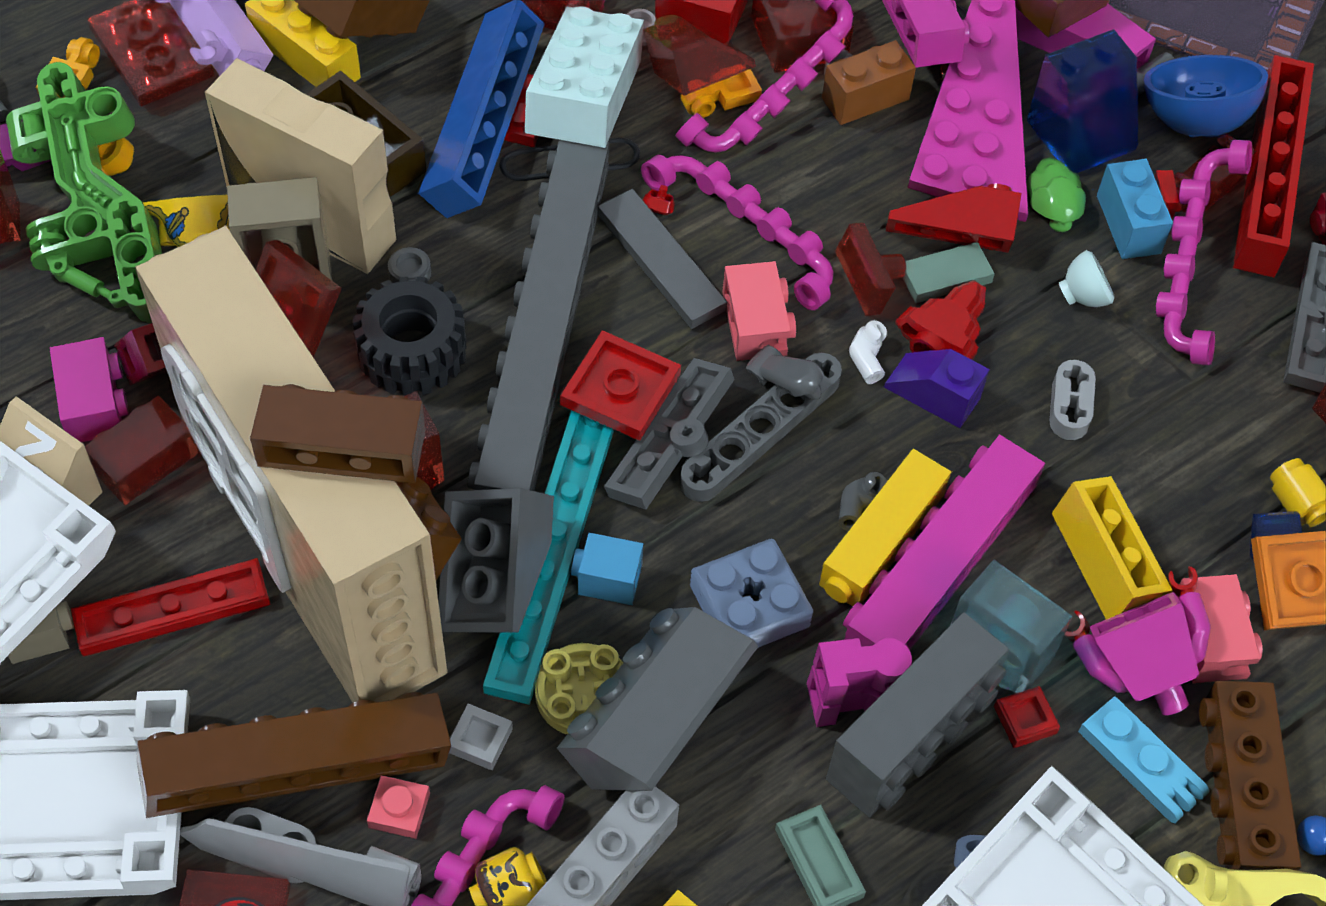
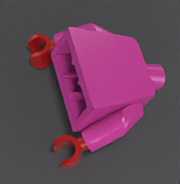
(1149, 646)

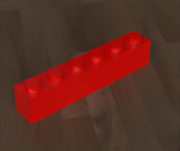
(1275, 169)

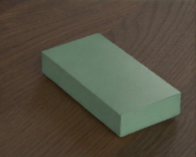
(942, 271)
(820, 859)

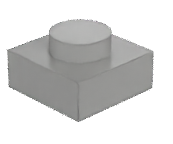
(480, 736)

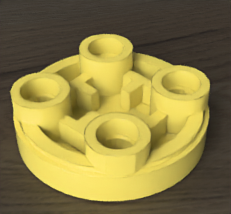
(571, 679)

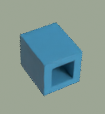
(608, 568)

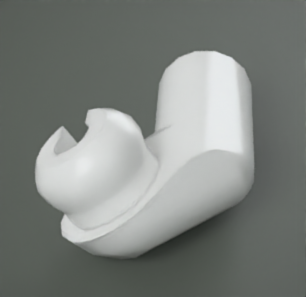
(865, 348)

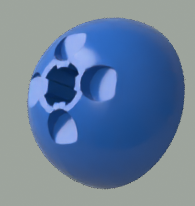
(1205, 93)

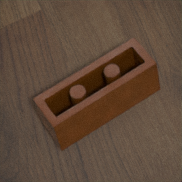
(338, 433)

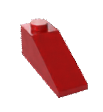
(963, 217)

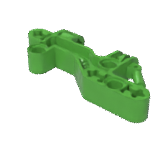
(69, 136)

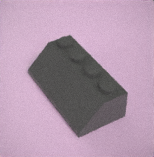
(655, 700)

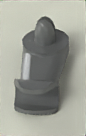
(793, 374)

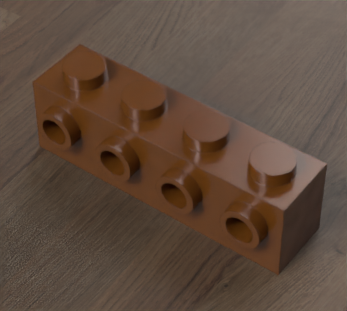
(1249, 777)

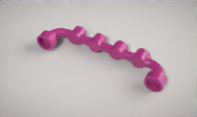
(774, 99)
(1188, 232)
(812, 288)
(483, 832)

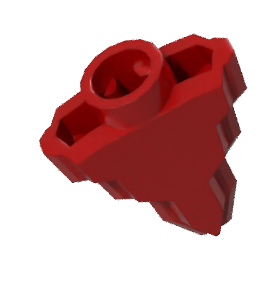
(946, 321)

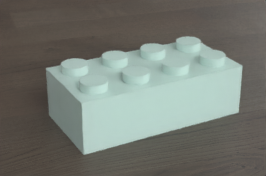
(584, 76)

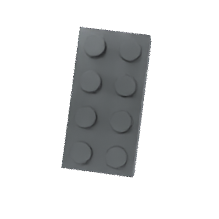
(917, 716)

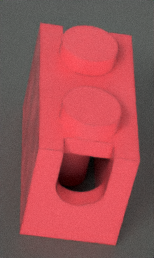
(757, 308)
(1231, 636)

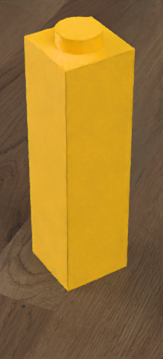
(883, 528)

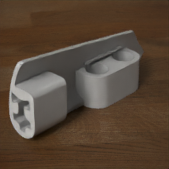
(291, 853)

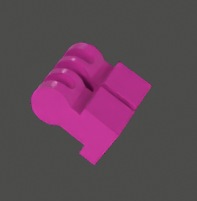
(853, 676)

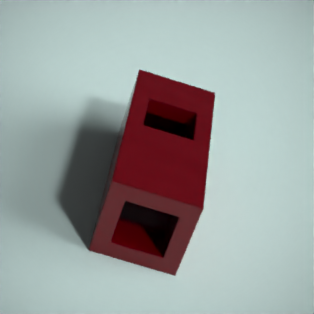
(140, 354)

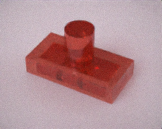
(867, 269)

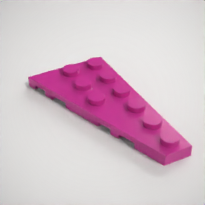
(978, 113)

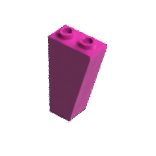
(1097, 23)

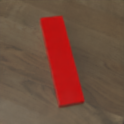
(169, 607)

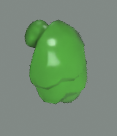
(1056, 194)

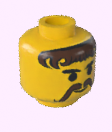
(507, 879)

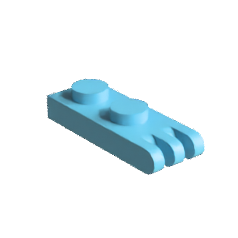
(1143, 759)

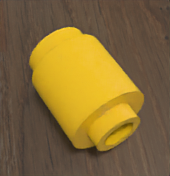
(1300, 491)

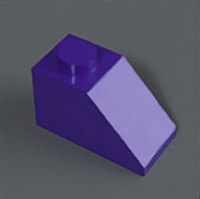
(940, 383)

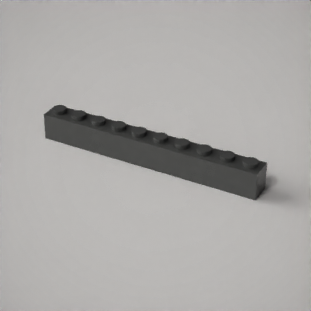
(544, 320)

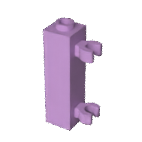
(221, 33)

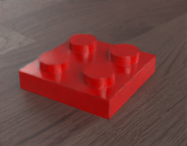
(620, 385)

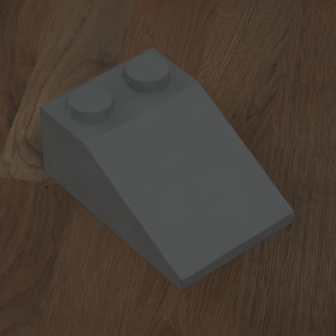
(497, 560)

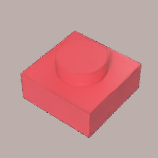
(398, 807)

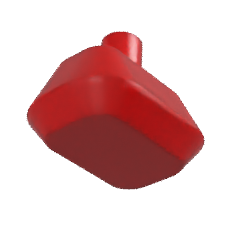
(659, 201)

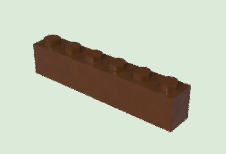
(291, 753)

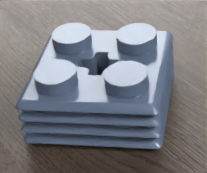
(758, 572)

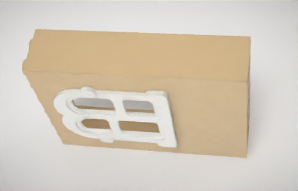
(334, 543)

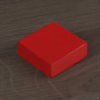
(1027, 717)

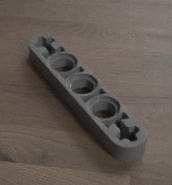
(751, 442)

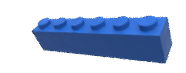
(482, 109)

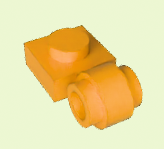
(730, 92)

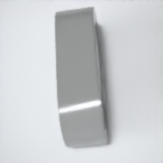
(1081, 401)

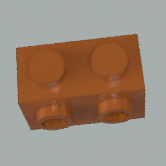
(868, 82)

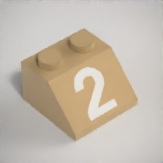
(49, 450)

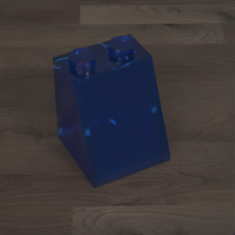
(1087, 102)

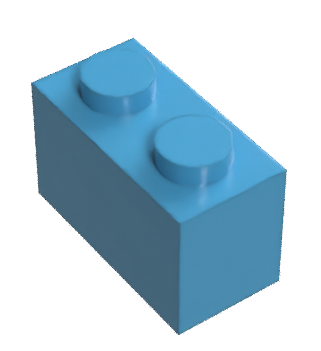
(1134, 208)

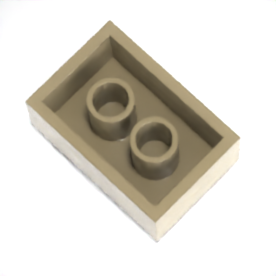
(280, 212)

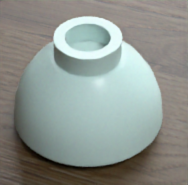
(1086, 282)

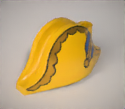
(188, 217)

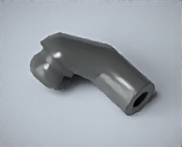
(857, 498)

